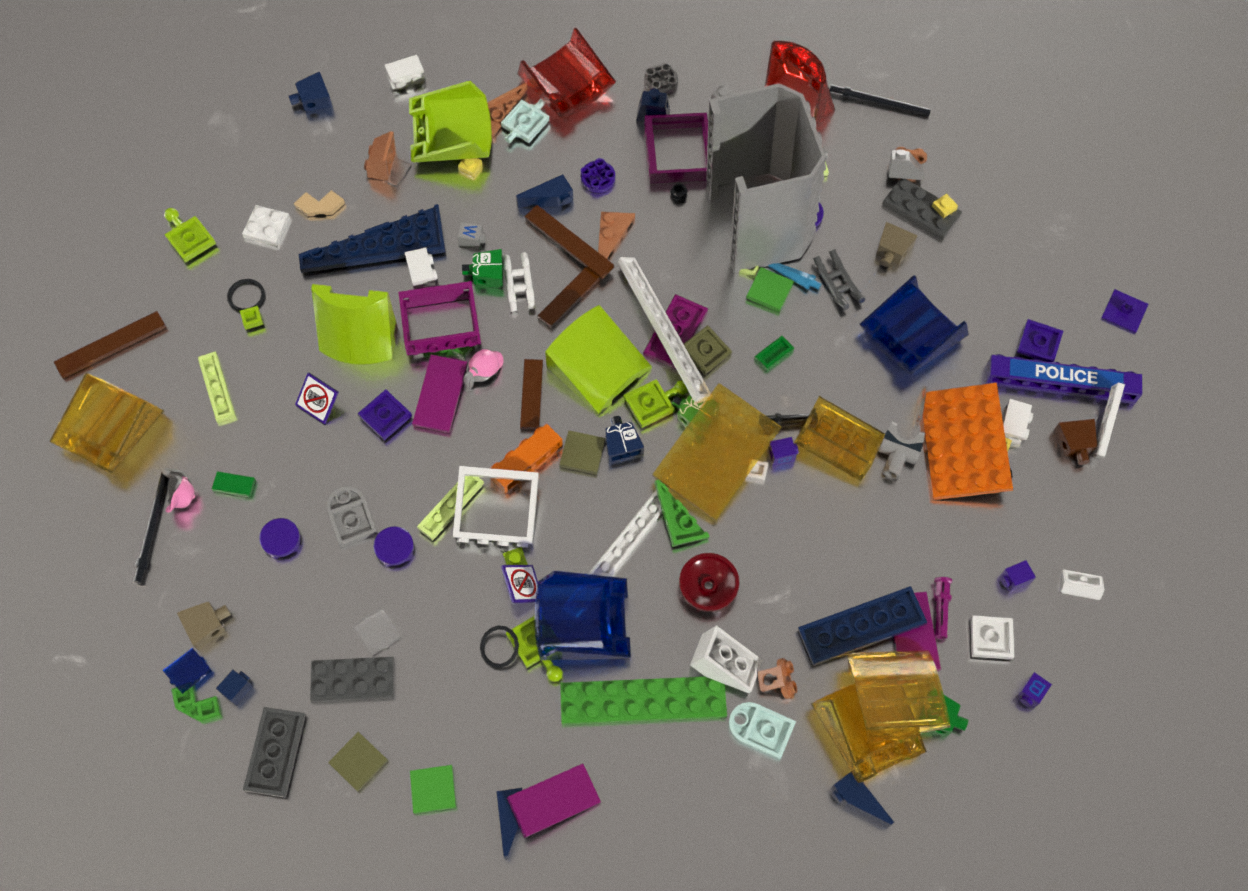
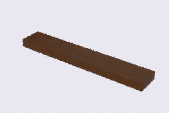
(569, 242)
(109, 344)

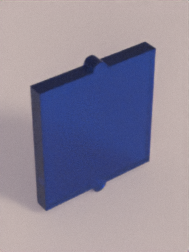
(187, 670)

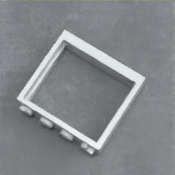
(502, 540)

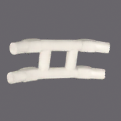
(511, 288)

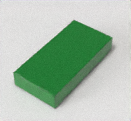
(774, 353)
(233, 484)

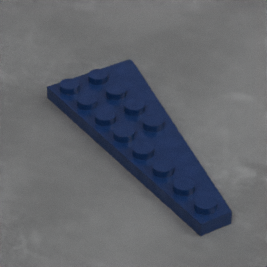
(380, 243)

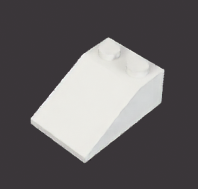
(726, 660)

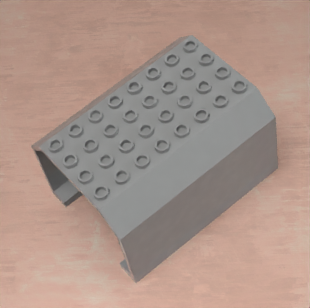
(757, 136)

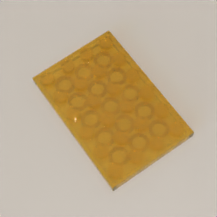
(716, 451)

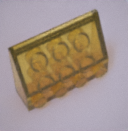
(840, 438)

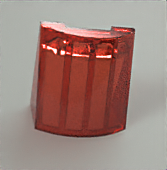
(801, 62)
(568, 77)

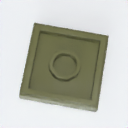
(707, 349)
(582, 452)
(358, 761)

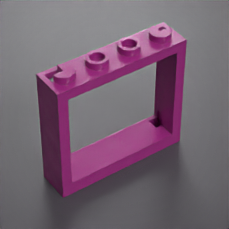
(674, 121)
(436, 295)

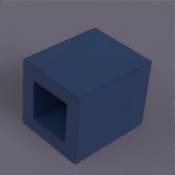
(234, 686)

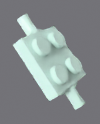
(525, 121)

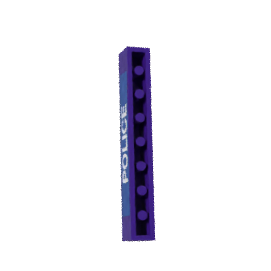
(1062, 377)

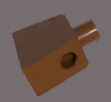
(1077, 439)

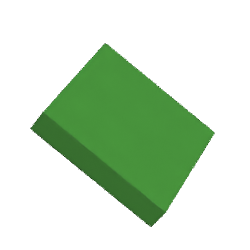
(770, 289)
(432, 789)

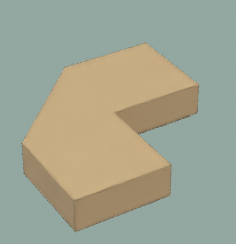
(327, 205)

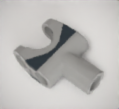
(899, 451)

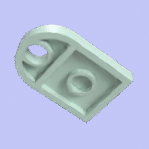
(763, 729)

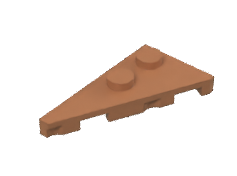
(503, 105)
(612, 227)

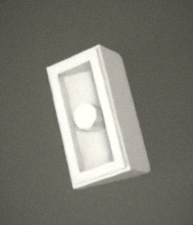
(1082, 584)

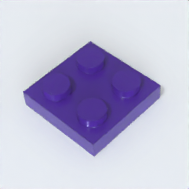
(1039, 341)
(385, 414)

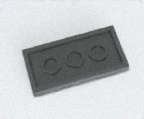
(916, 205)
(352, 679)
(274, 752)

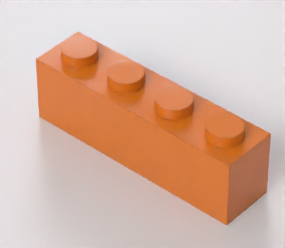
(528, 455)

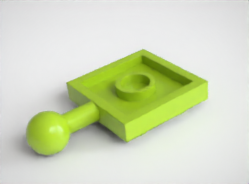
(188, 237)
(651, 403)
(528, 649)

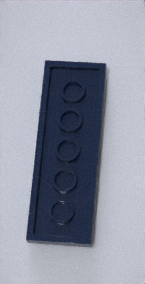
(862, 625)

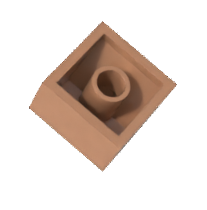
(381, 157)

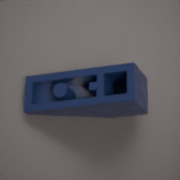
(548, 194)
(860, 799)
(508, 822)

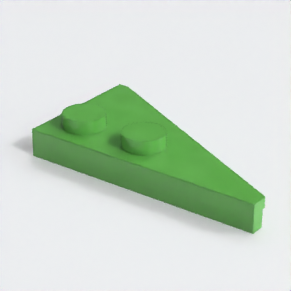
(679, 523)

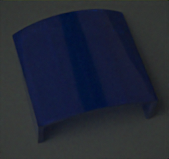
(912, 328)
(581, 617)

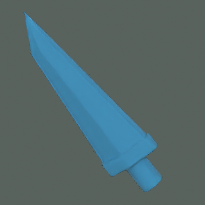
(801, 278)

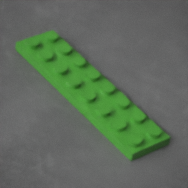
(642, 700)

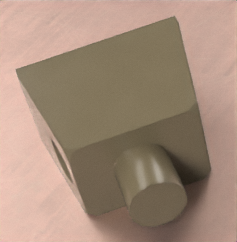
(895, 244)
(203, 623)

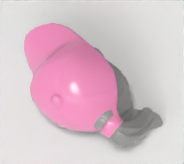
(482, 367)
(179, 489)

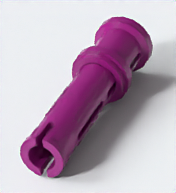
(945, 598)

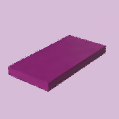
(686, 319)
(440, 393)
(922, 637)
(553, 800)

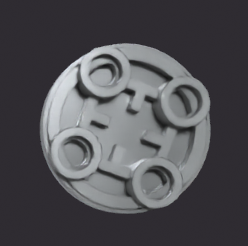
(661, 77)

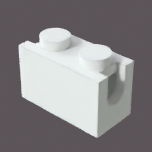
(405, 72)
(420, 268)
(1015, 421)

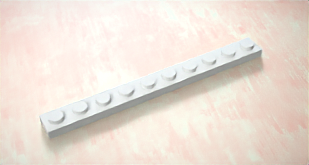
(664, 329)

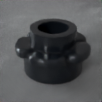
(679, 188)

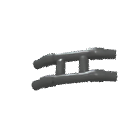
(840, 271)

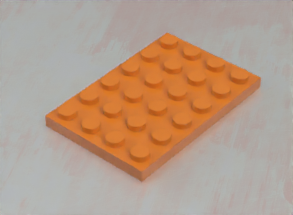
(966, 442)

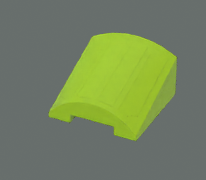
(450, 124)
(354, 326)
(595, 359)

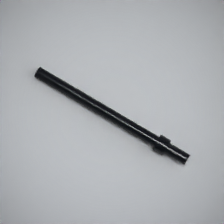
(846, 92)
(142, 562)

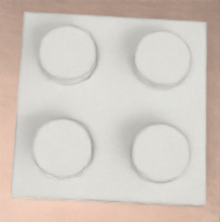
(266, 225)
(992, 637)

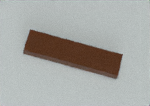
(568, 298)
(531, 394)

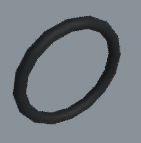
(244, 281)
(515, 649)

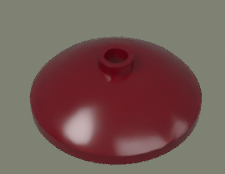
(712, 570)

